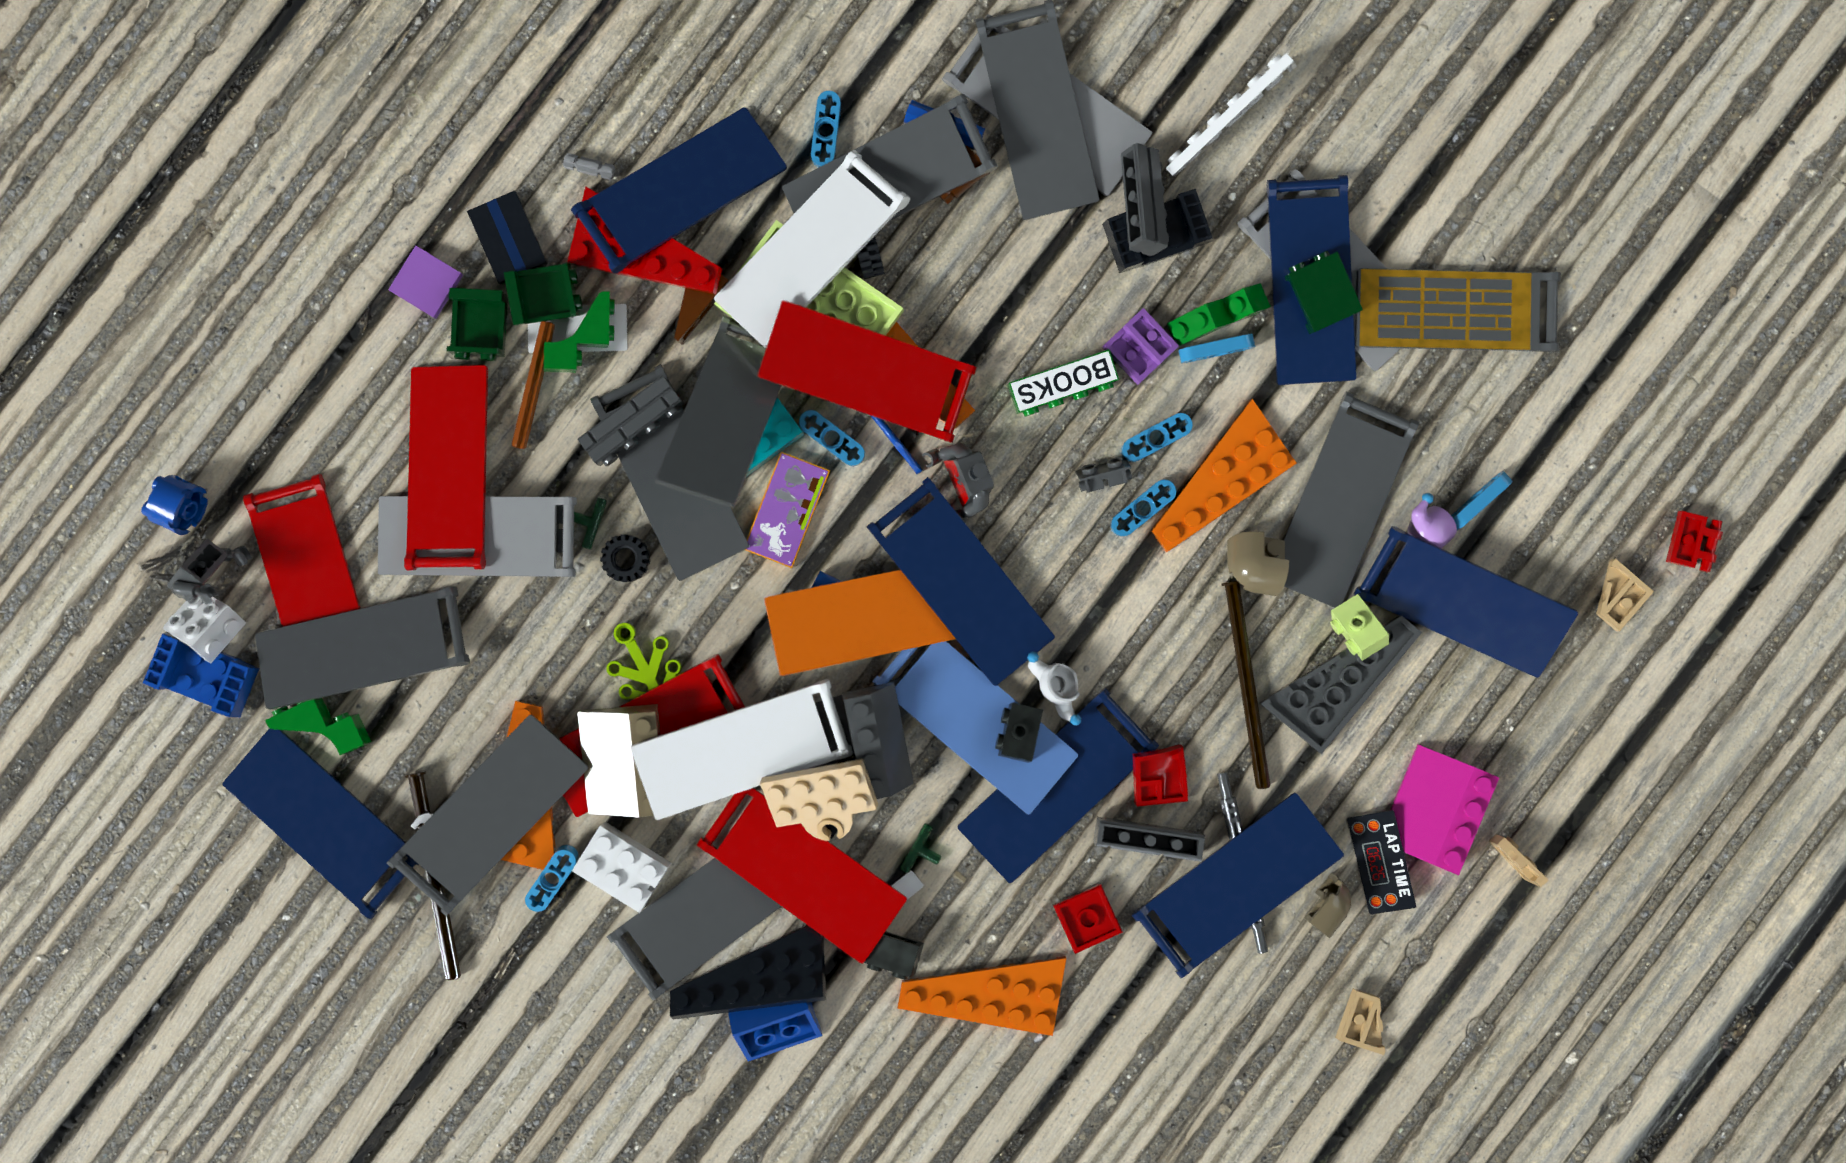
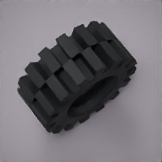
(870, 260)
(609, 558)

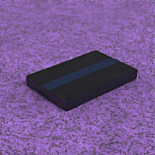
(507, 235)

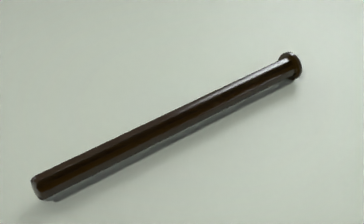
(1247, 684)
(442, 922)

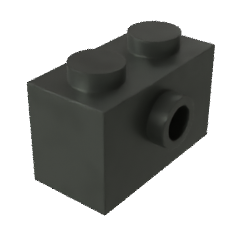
(1019, 732)
(896, 955)

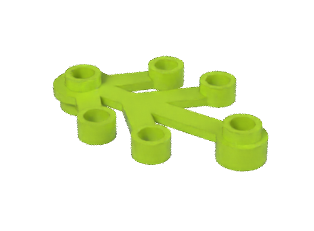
(645, 673)

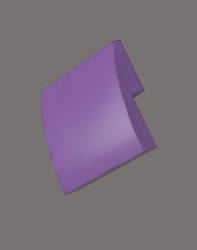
(425, 282)
(1140, 346)

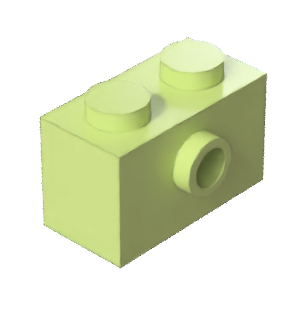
(1359, 627)

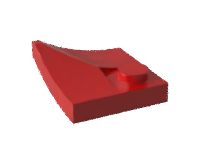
(1160, 776)

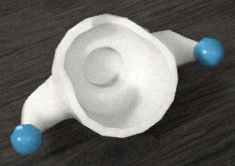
(1057, 685)

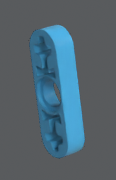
(821, 110)
(1216, 348)
(1170, 423)
(831, 427)
(1481, 499)
(1163, 501)
(542, 883)

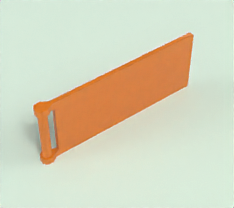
(850, 622)

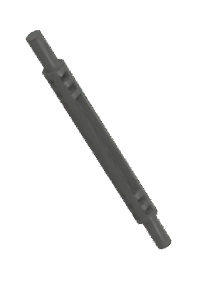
(1234, 827)

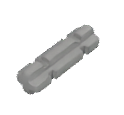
(589, 166)

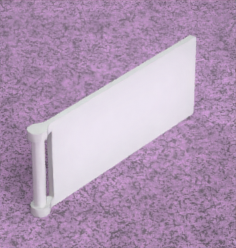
(810, 248)
(738, 750)

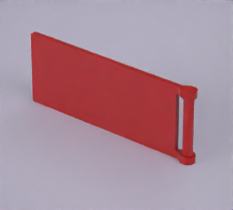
(863, 370)
(447, 465)
(302, 554)
(680, 702)
(806, 876)

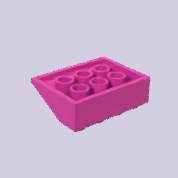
(1441, 808)

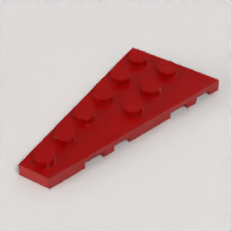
(666, 264)

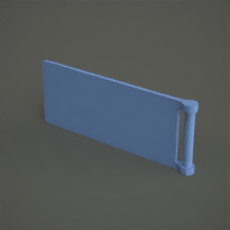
(966, 714)

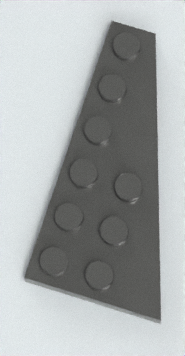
(1331, 693)

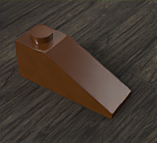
(693, 309)

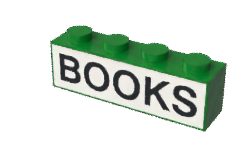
(1063, 382)

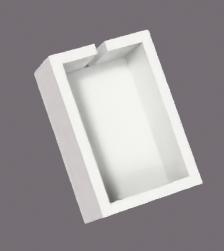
(621, 867)

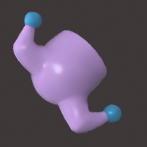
(1432, 523)

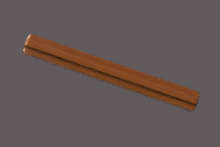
(532, 387)

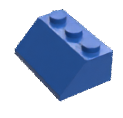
(773, 1028)

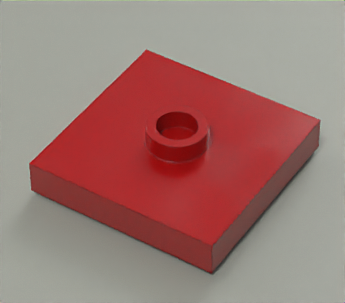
(1087, 918)

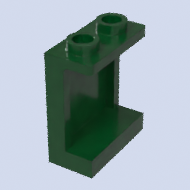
(1323, 291)
(543, 294)
(478, 323)

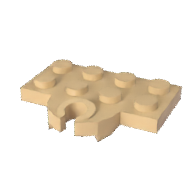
(820, 797)

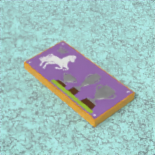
(786, 509)

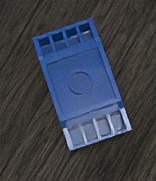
(221, 684)

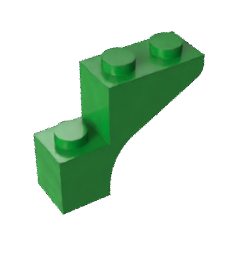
(1218, 314)
(592, 332)
(313, 716)

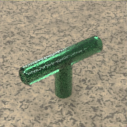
(591, 522)
(919, 849)

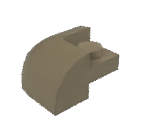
(1258, 562)
(1331, 907)

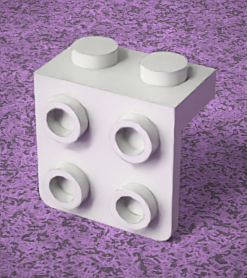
(205, 626)

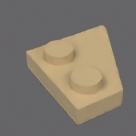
(1621, 595)
(1522, 864)
(1362, 1022)

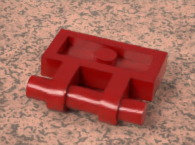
(1687, 540)

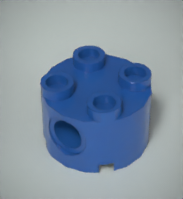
(175, 504)

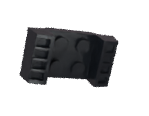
(1184, 225)

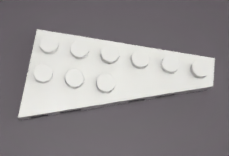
(1237, 107)

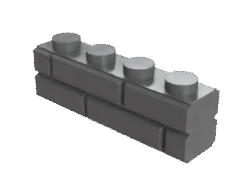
(1144, 199)
(631, 421)
(1149, 839)

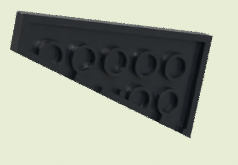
(769, 977)

